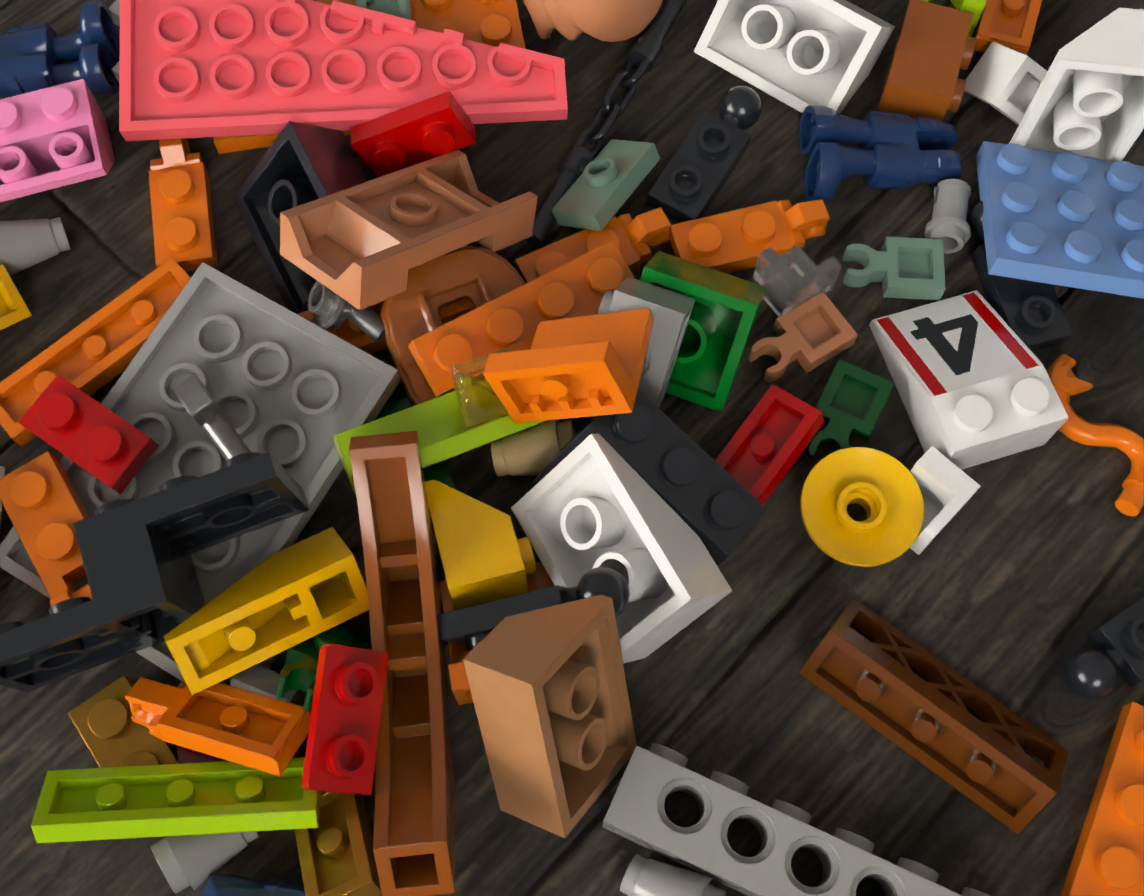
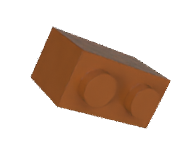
(927, 61)

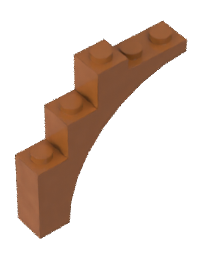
(414, 748)

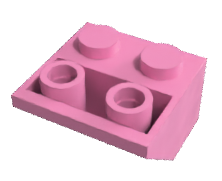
(52, 140)

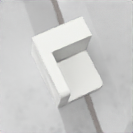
(1005, 81)
(944, 493)

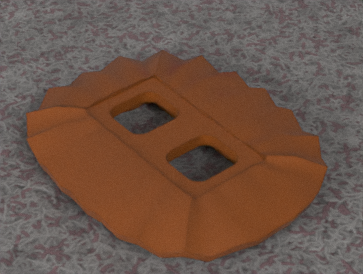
(456, 275)

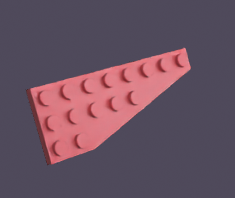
(313, 63)

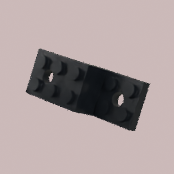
(144, 568)

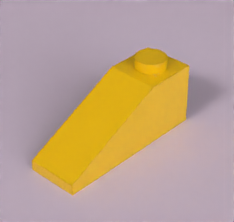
(270, 610)

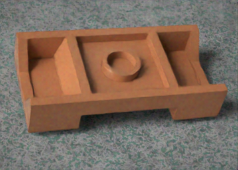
(377, 230)

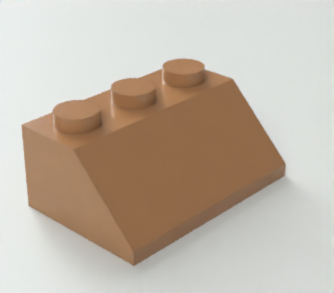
(553, 710)

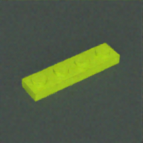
(171, 801)

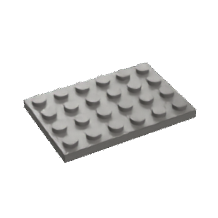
(280, 389)

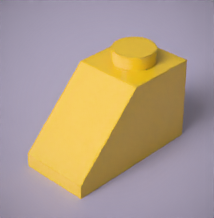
(477, 548)

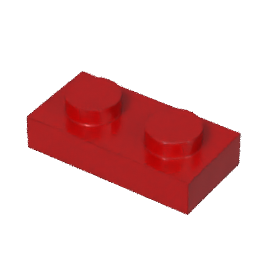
(413, 134)
(89, 434)
(770, 442)

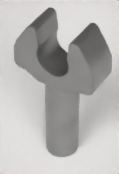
(210, 417)

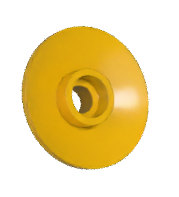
(878, 485)

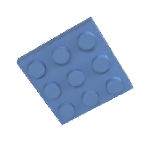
(1062, 218)

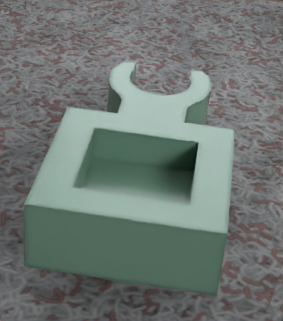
(904, 266)

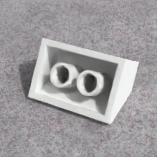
(796, 47)
(1091, 93)

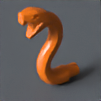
(1100, 434)

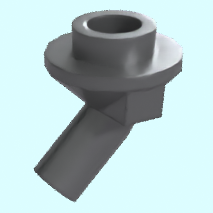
(332, 310)

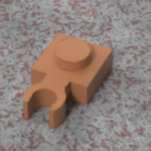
(806, 334)

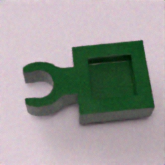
(850, 405)
(302, 661)

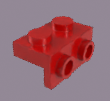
(345, 720)

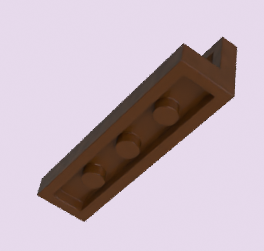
(932, 719)

